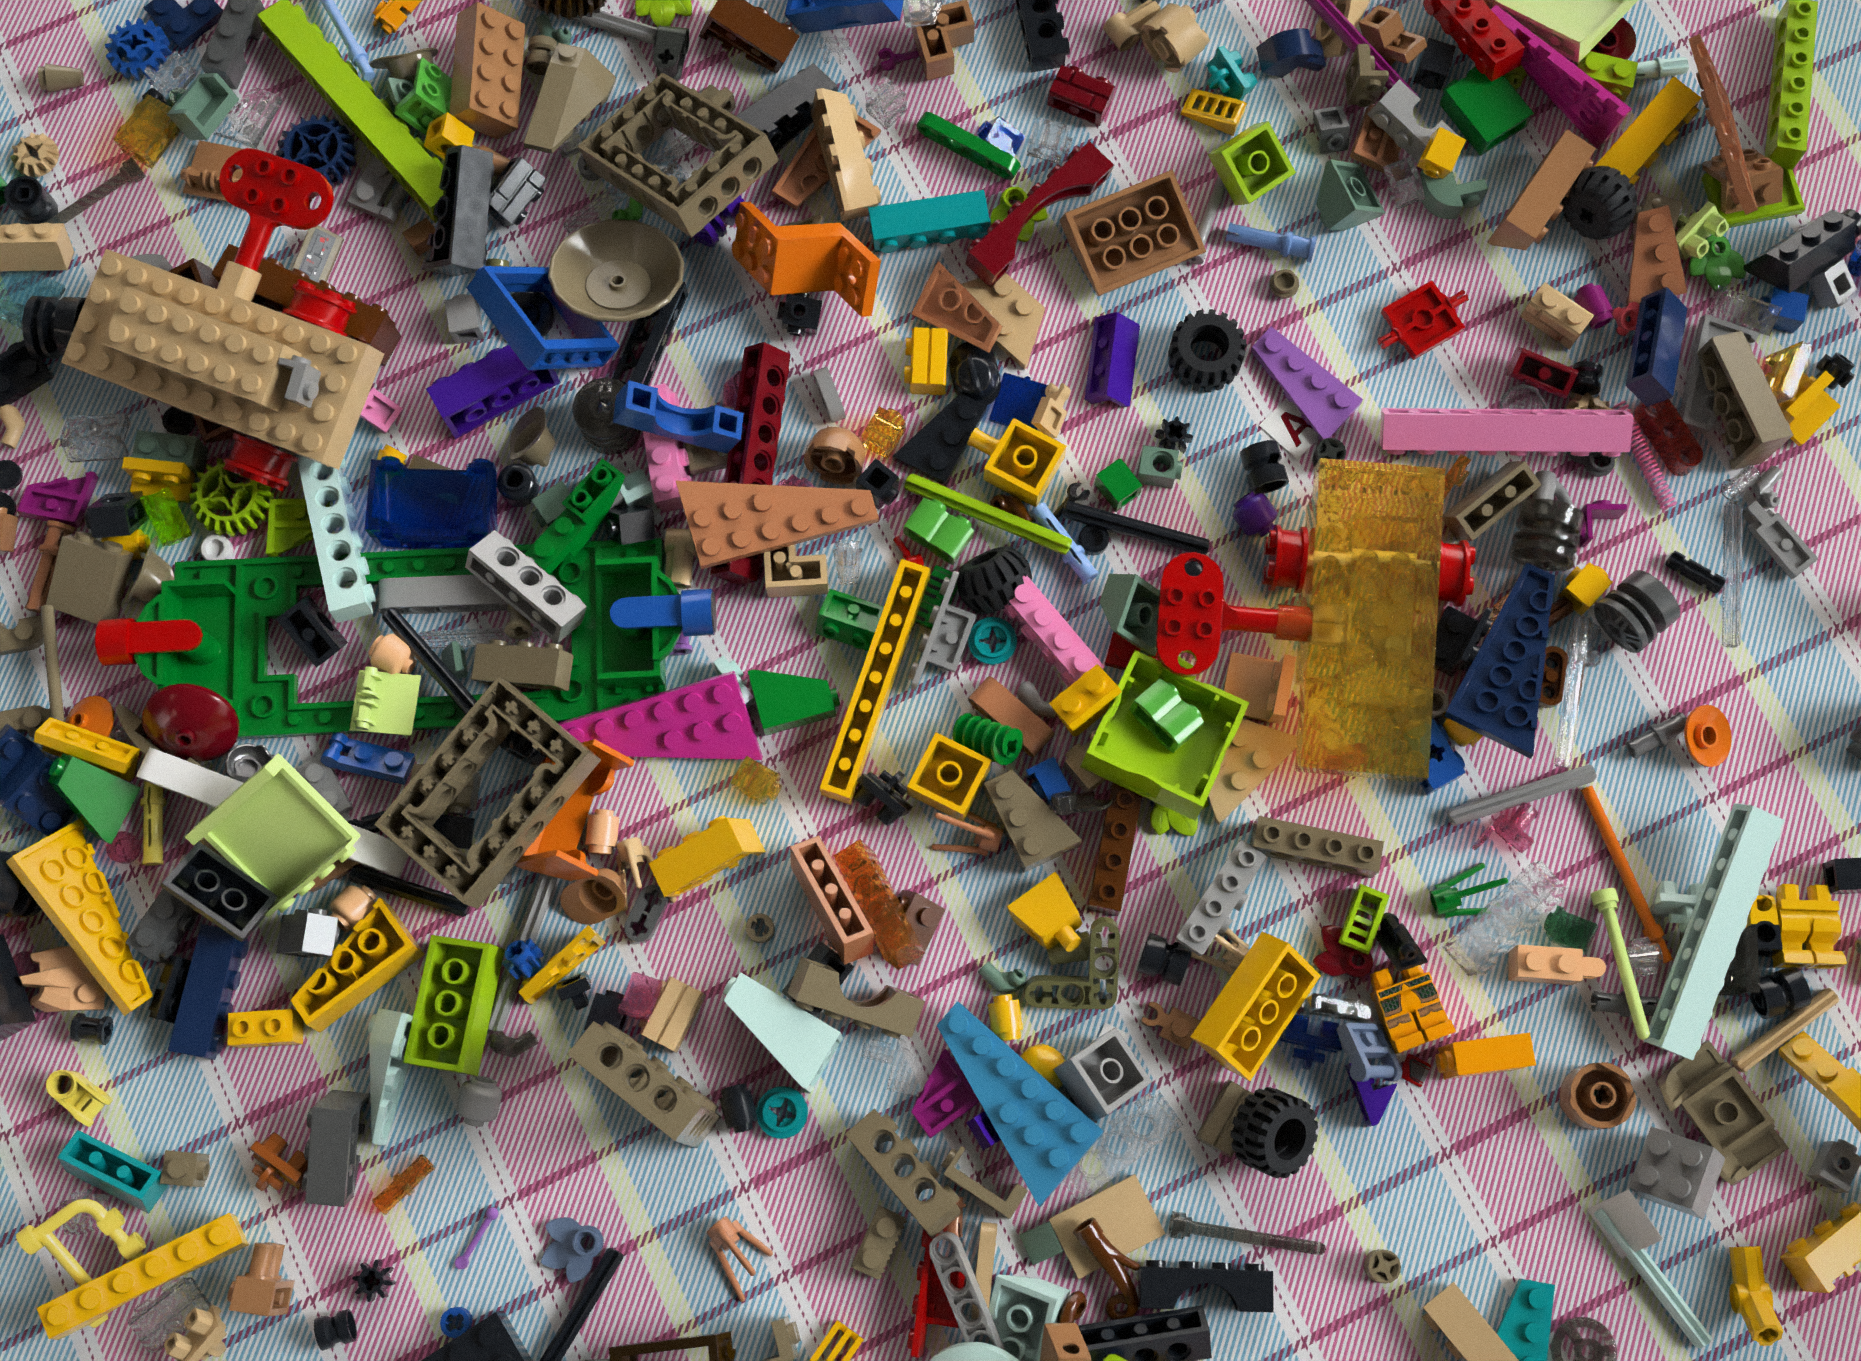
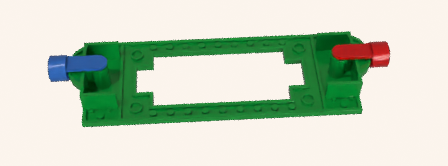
(216, 616)

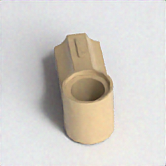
(1126, 28)
(680, 557)

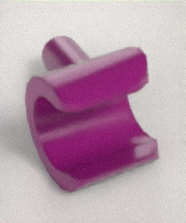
(894, 58)

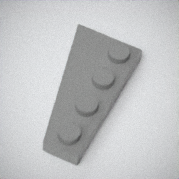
(1697, 400)

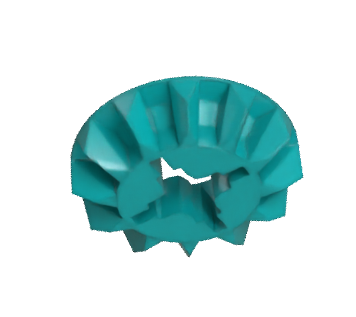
(1003, 632)
(768, 1119)

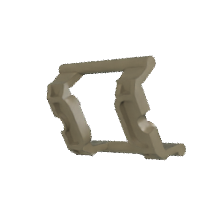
(27, 636)

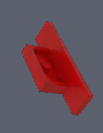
(931, 1303)

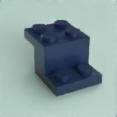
(26, 784)

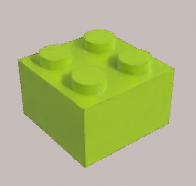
(1252, 163)

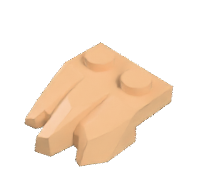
(63, 982)

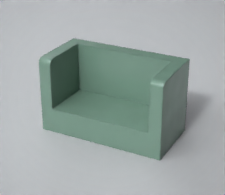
(203, 106)

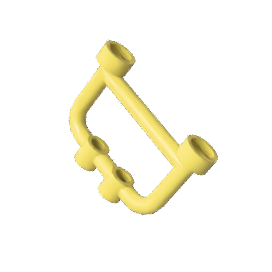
(109, 1222)

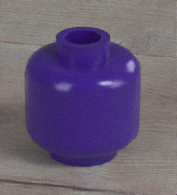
(1254, 514)

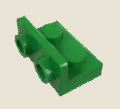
(848, 619)

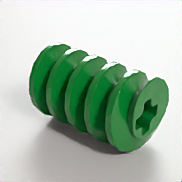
(988, 738)

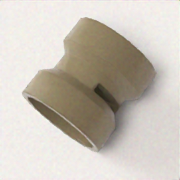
(541, 52)

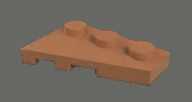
(951, 306)

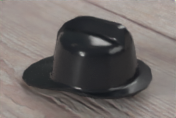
(975, 373)

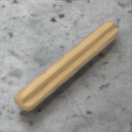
(1784, 1030)

